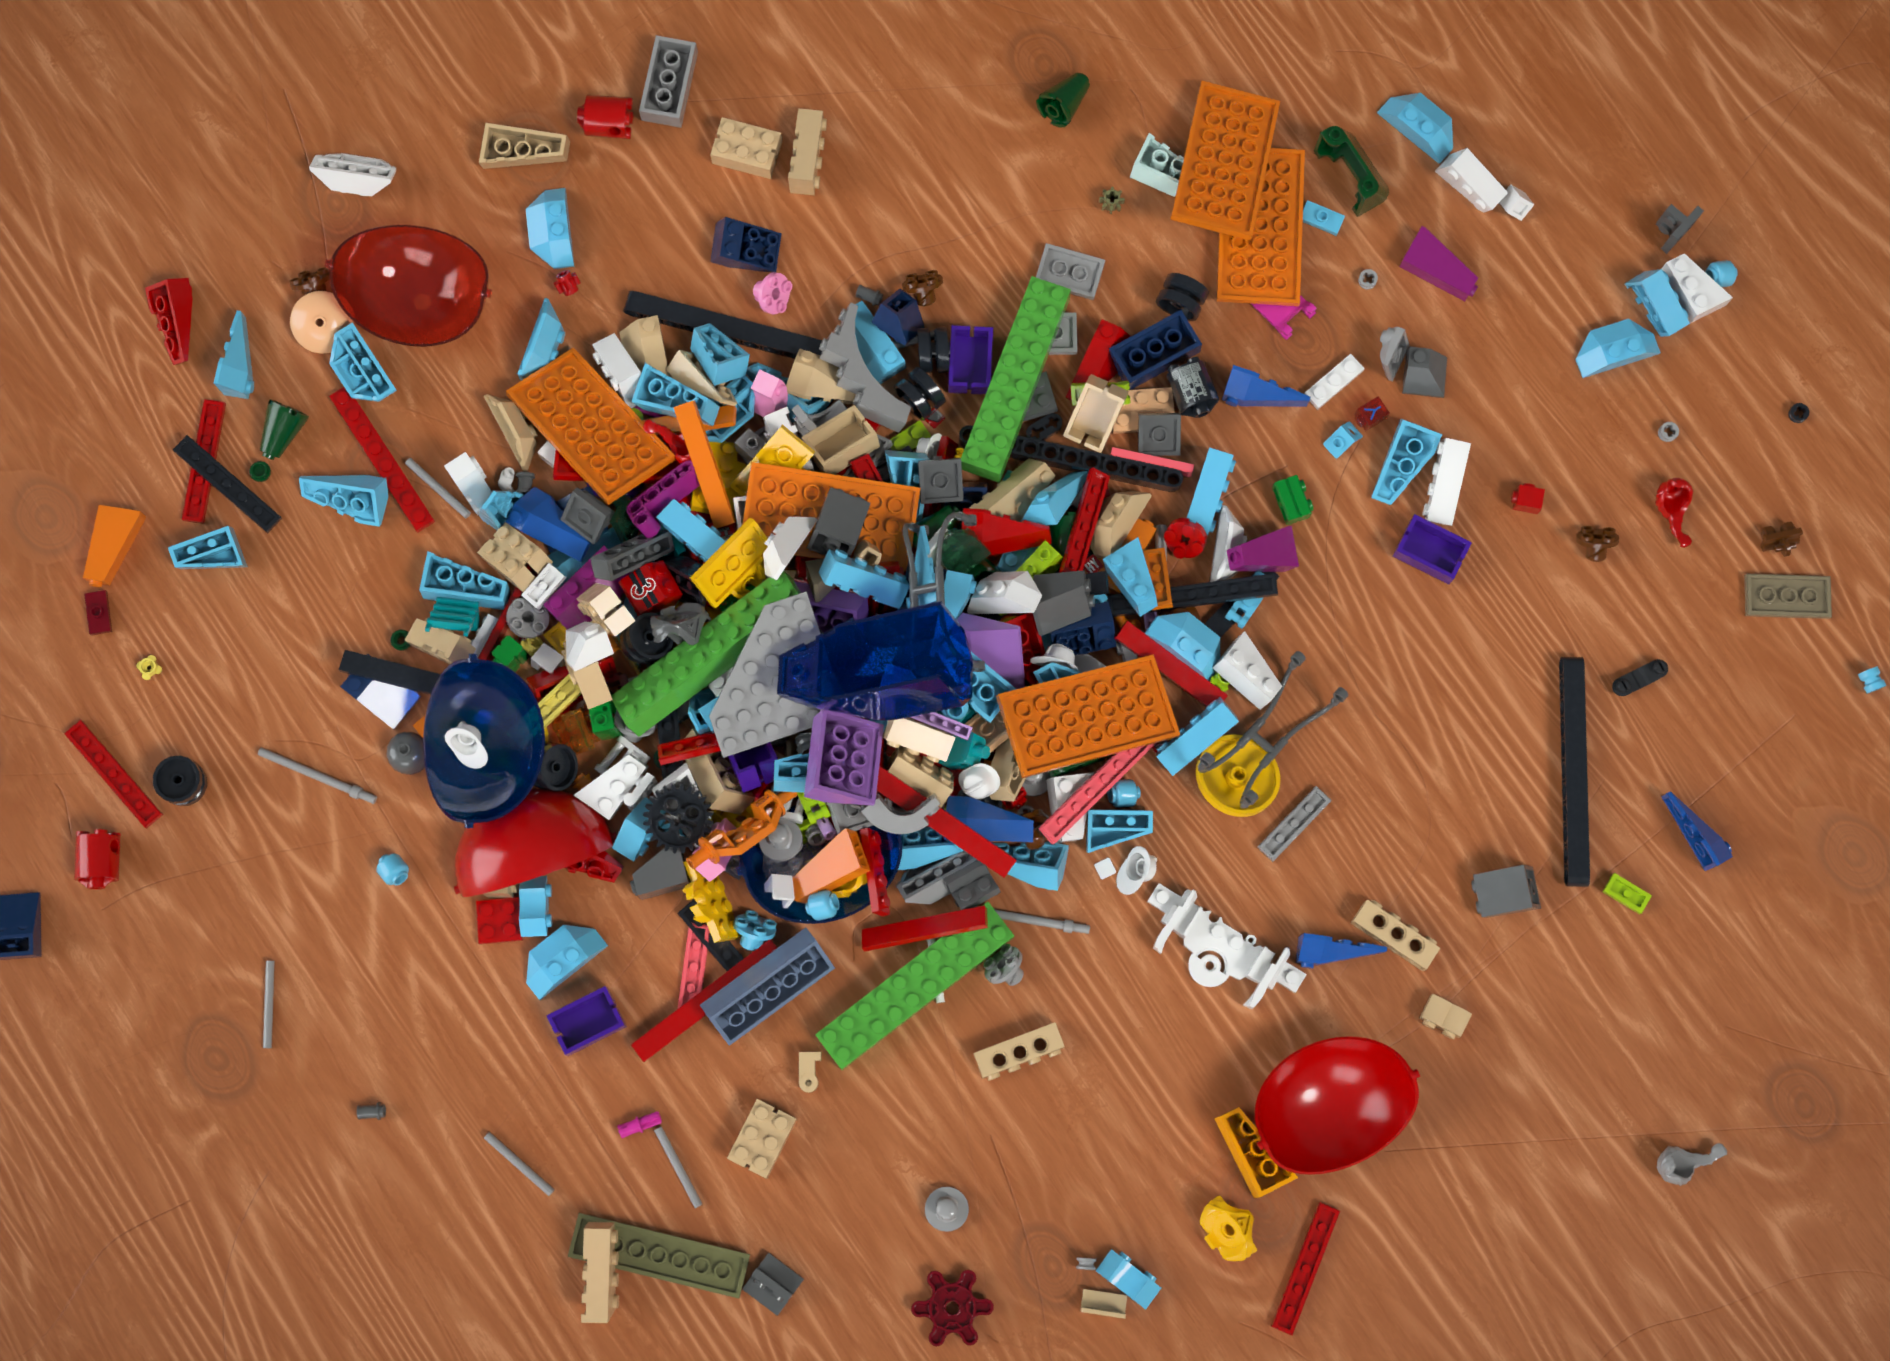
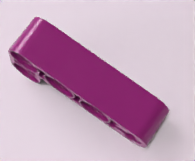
(651, 502)

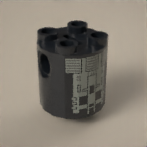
(1192, 388)

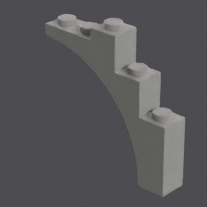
(854, 376)

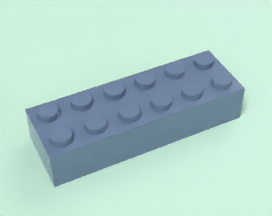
(767, 986)

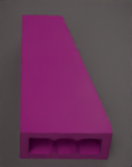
(1439, 266)
(1266, 553)

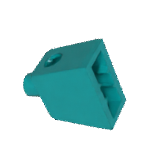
(966, 753)

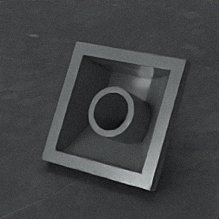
(1424, 372)

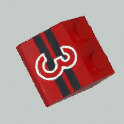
(651, 588)

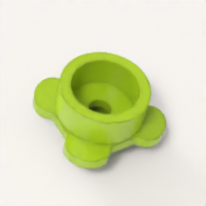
(1220, 682)

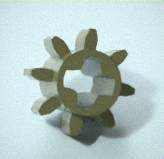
(1115, 195)

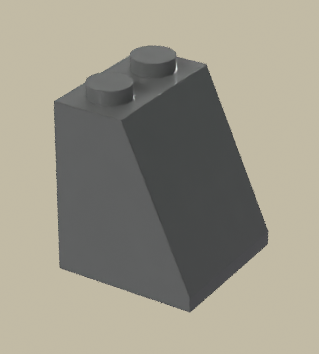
(838, 523)
(1063, 600)
(660, 875)
(1506, 891)

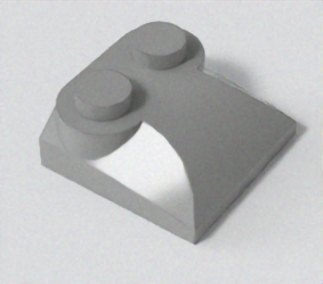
(1393, 350)

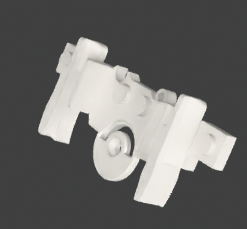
(1239, 955)

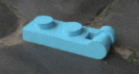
(1247, 606)

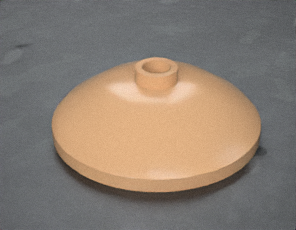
(307, 312)

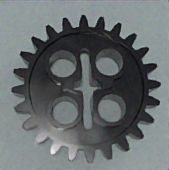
(685, 799)

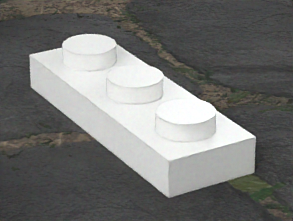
(1334, 381)

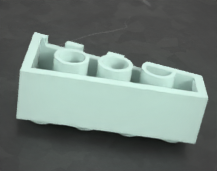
(1157, 166)

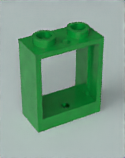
(602, 721)

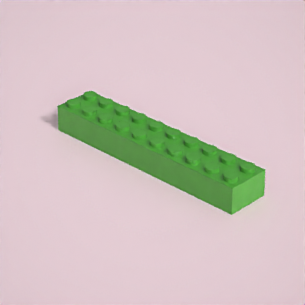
(1015, 379)
(693, 667)
(911, 990)

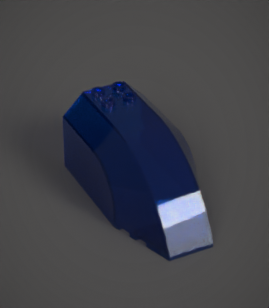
(883, 666)

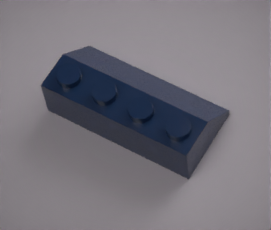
(1155, 349)

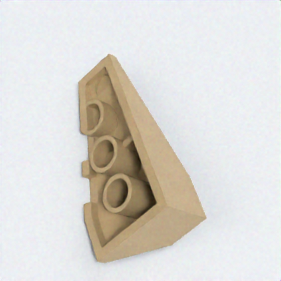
(645, 343)
(689, 372)
(816, 378)

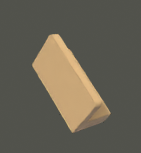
(1103, 1303)

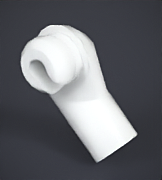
(506, 479)

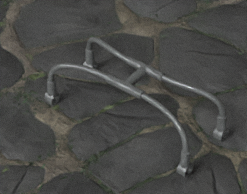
(938, 586)
(1249, 797)

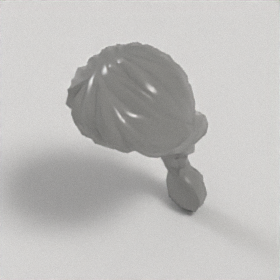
(1678, 1165)

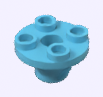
(754, 929)

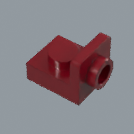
(617, 679)

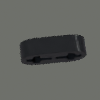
(1041, 424)

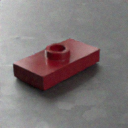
(98, 612)

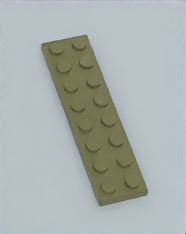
(671, 1258)

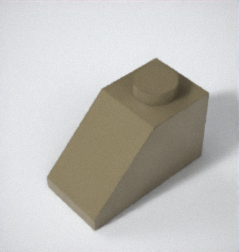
(816, 584)

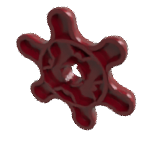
(952, 1323)

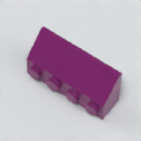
(563, 602)

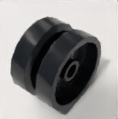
(1182, 294)
(933, 349)
(920, 393)
(638, 641)
(557, 768)
(168, 785)

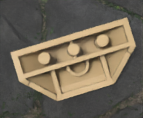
(514, 428)
(1116, 520)

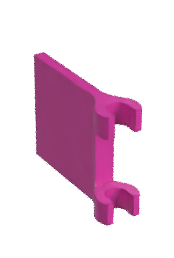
(1279, 314)

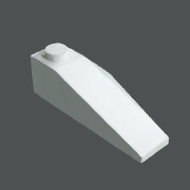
(586, 645)

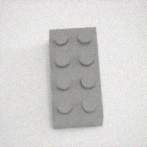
(668, 81)

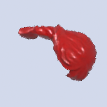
(674, 441)
(1672, 502)

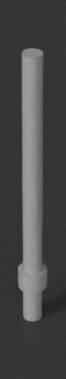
(353, 791)
(1067, 925)

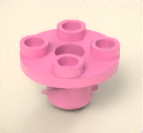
(773, 293)

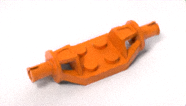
(747, 835)

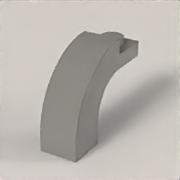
(806, 422)
(897, 821)

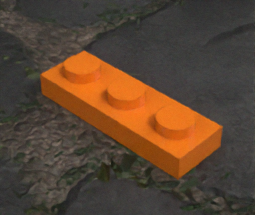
(1158, 572)

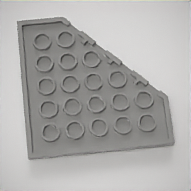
(748, 704)

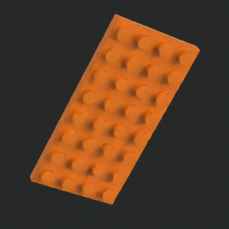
(1225, 160)
(1270, 264)
(590, 426)
(790, 492)
(1087, 716)

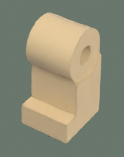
(807, 1070)

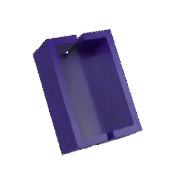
(970, 359)
(1432, 549)
(754, 766)
(586, 1021)

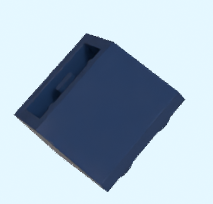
(899, 317)

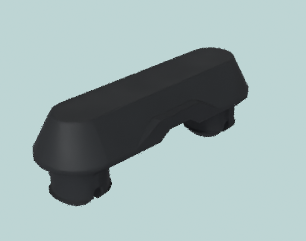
(1640, 677)

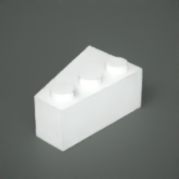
(1472, 180)
(1695, 288)

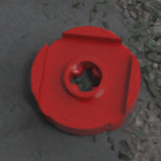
(1183, 548)

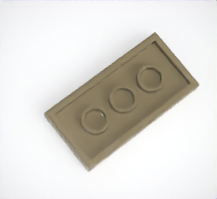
(1788, 596)

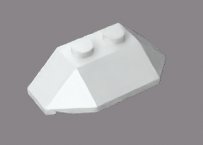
(352, 173)
(1228, 536)
(785, 543)
(1005, 594)

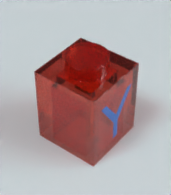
(1371, 414)

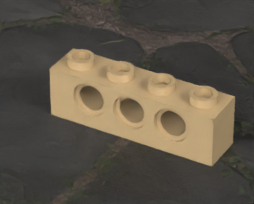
(1427, 946)
(1048, 1033)

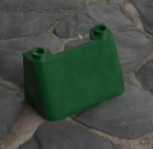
(1371, 187)

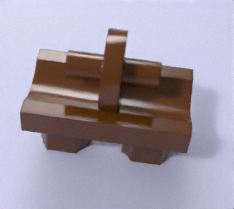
(1781, 541)

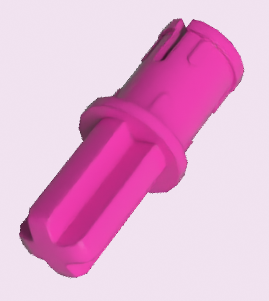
(639, 1124)

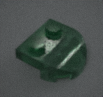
(621, 521)
(962, 550)

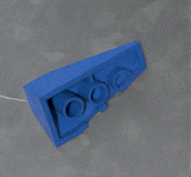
(1247, 389)
(540, 518)
(990, 820)
(1704, 841)
(1321, 950)

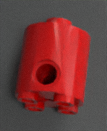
(606, 116)
(97, 858)

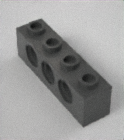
(631, 555)

